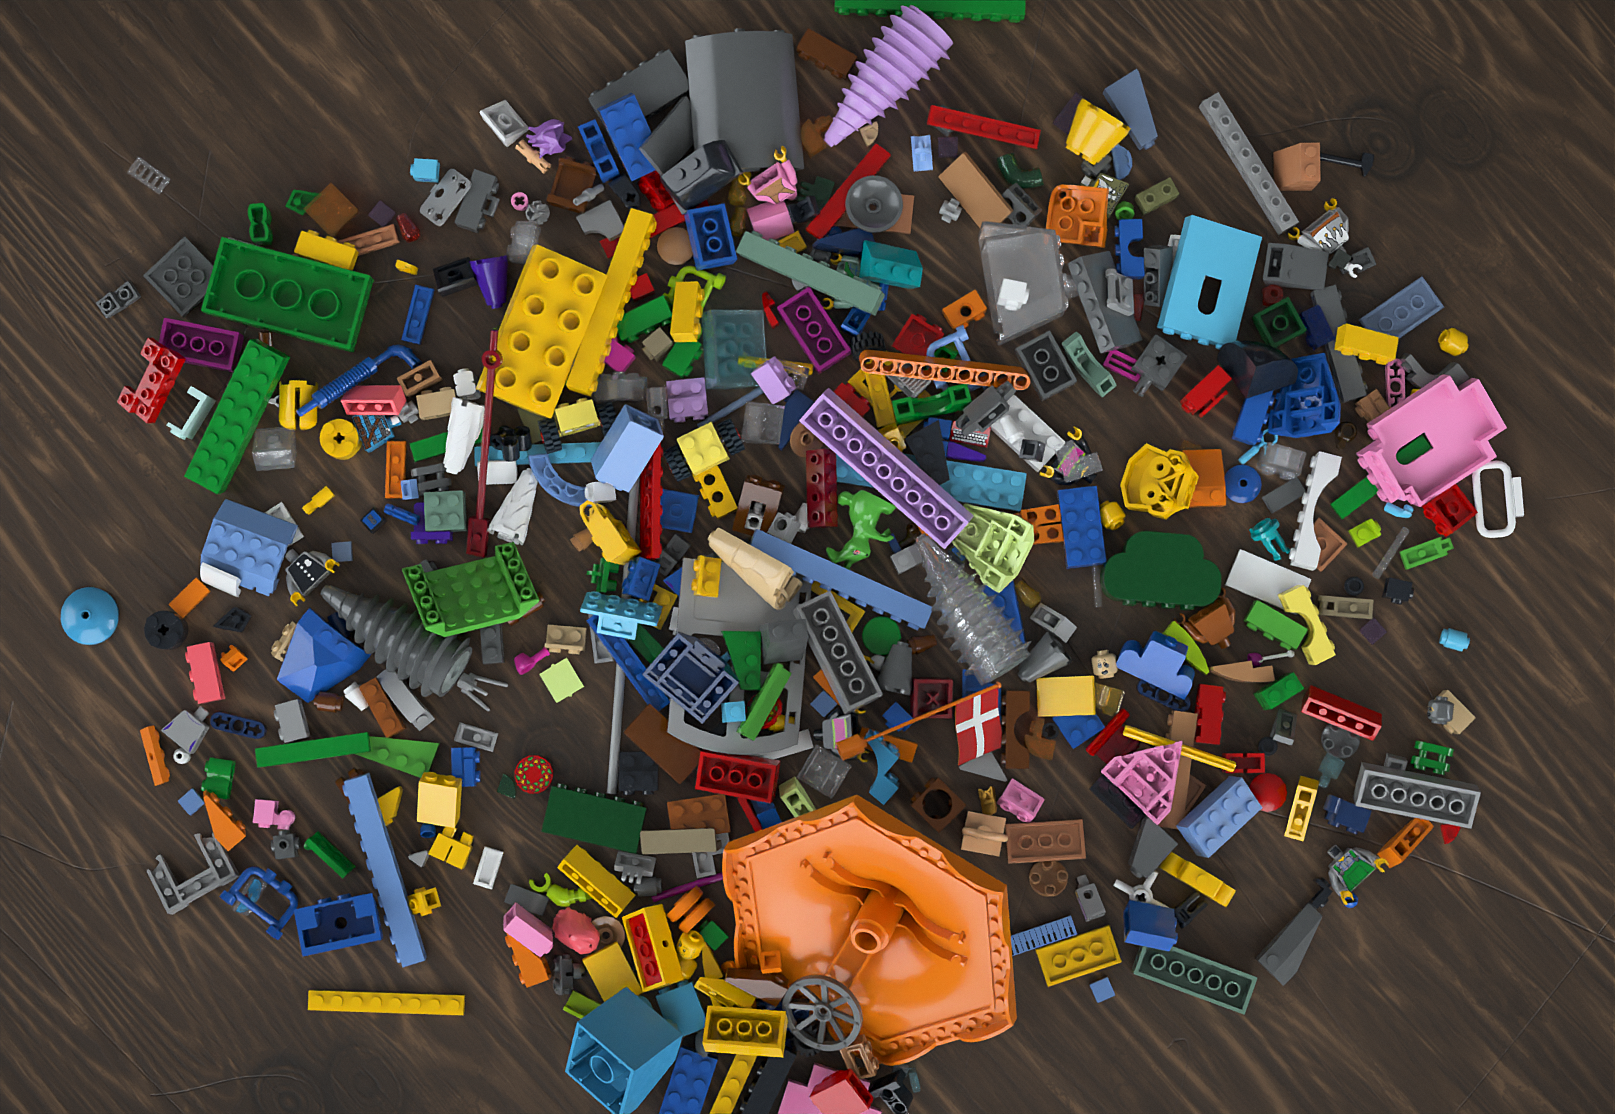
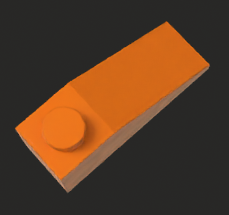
(1405, 841)

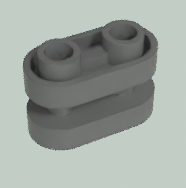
(441, 484)

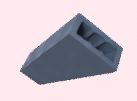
(1132, 108)

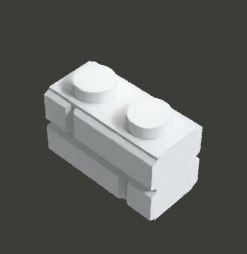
(466, 385)

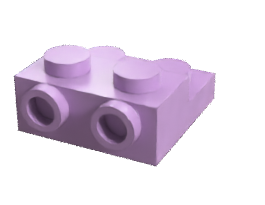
(687, 399)

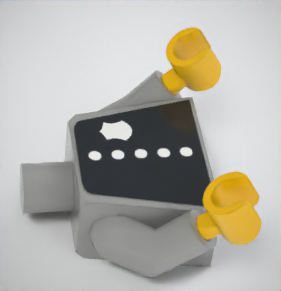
(306, 572)

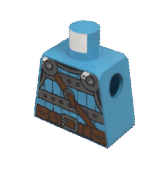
(375, 429)

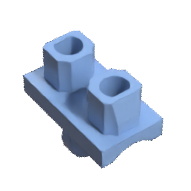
(921, 153)

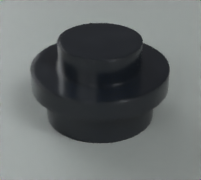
(1353, 586)
(1267, 746)

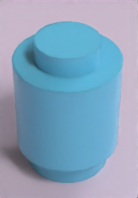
(1454, 639)

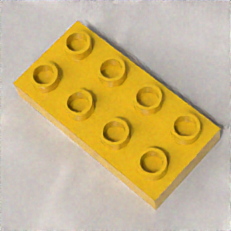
(543, 330)

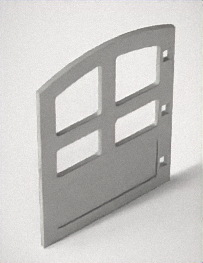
(736, 609)

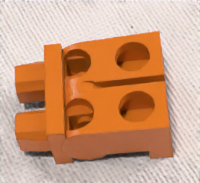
(1041, 516)

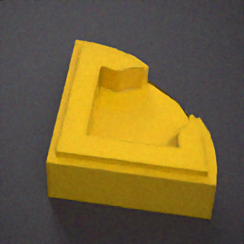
(406, 267)

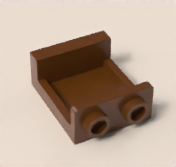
(570, 182)

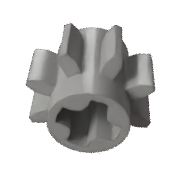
(950, 210)
(537, 212)
(409, 412)

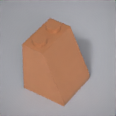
(1297, 167)

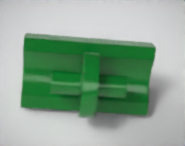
(602, 582)

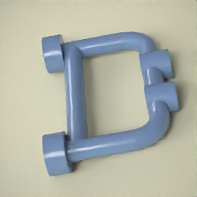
(958, 338)

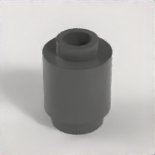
(649, 886)

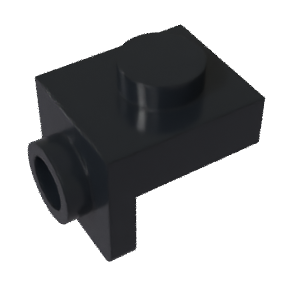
(804, 210)
(1321, 897)

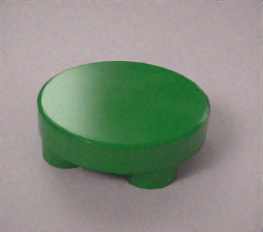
(880, 635)

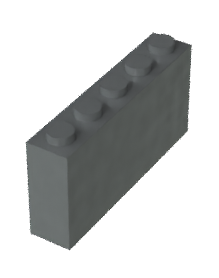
(654, 83)
(1109, 327)

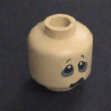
(1104, 664)

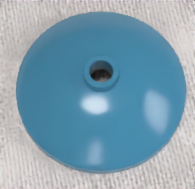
(102, 615)

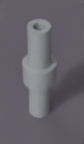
(588, 194)

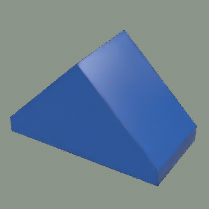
(855, 322)

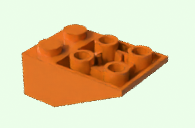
(532, 967)

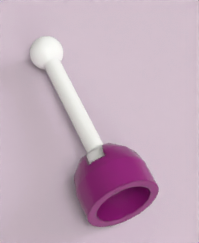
(1257, 659)

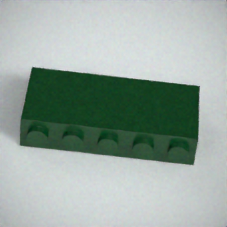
(594, 818)

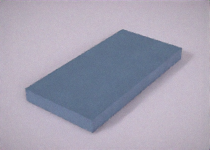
(1403, 310)

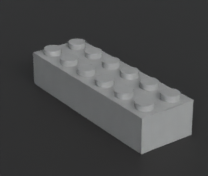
(838, 653)
(1416, 795)

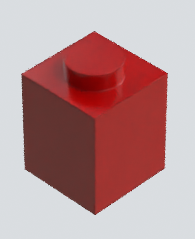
(642, 288)

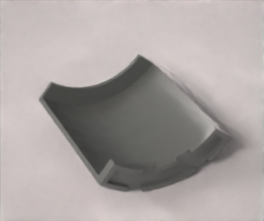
(746, 95)

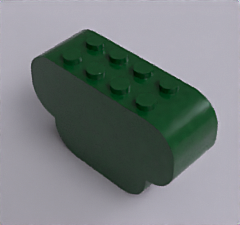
(1162, 572)

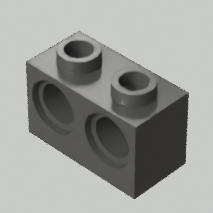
(1021, 203)

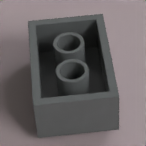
(1045, 366)

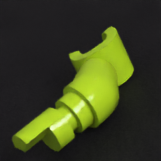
(560, 895)

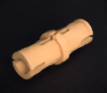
(533, 156)

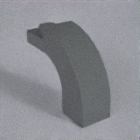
(1421, 378)

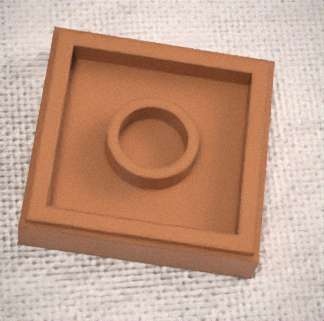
(1329, 542)

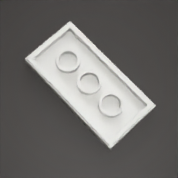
(1262, 578)

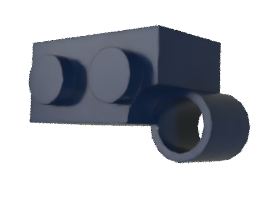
(1346, 814)

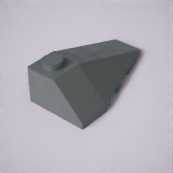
(1289, 946)

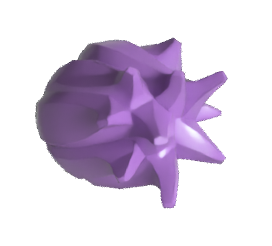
(549, 137)

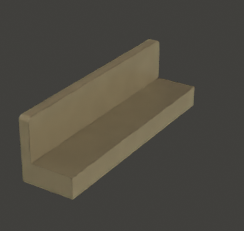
(679, 841)

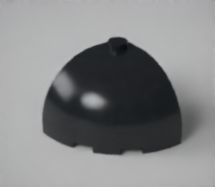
(1257, 367)

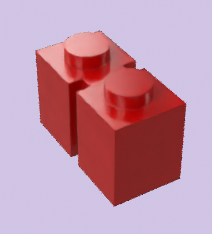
(1248, 761)

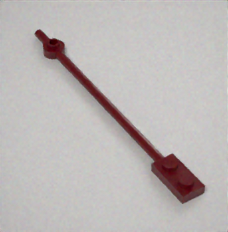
(477, 529)

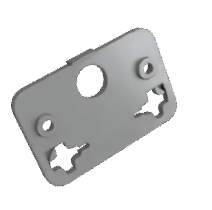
(449, 199)

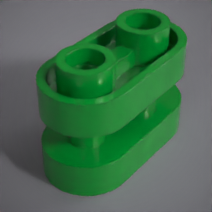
(1438, 766)

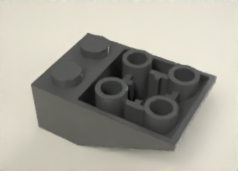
(1295, 267)

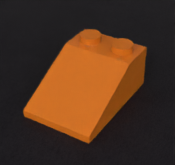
(1210, 487)

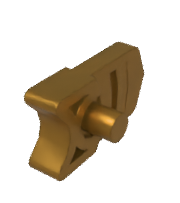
(988, 801)

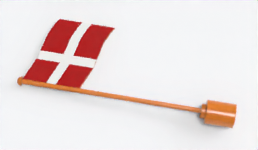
(975, 725)

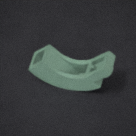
(1087, 365)

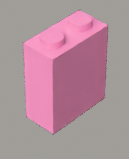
(528, 930)

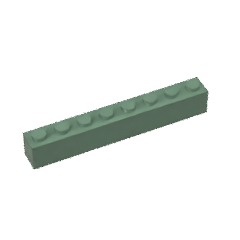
(811, 273)

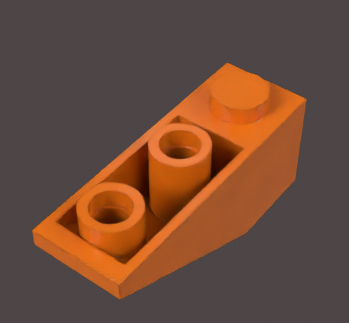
(224, 826)

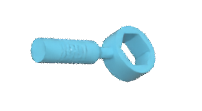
(1255, 449)

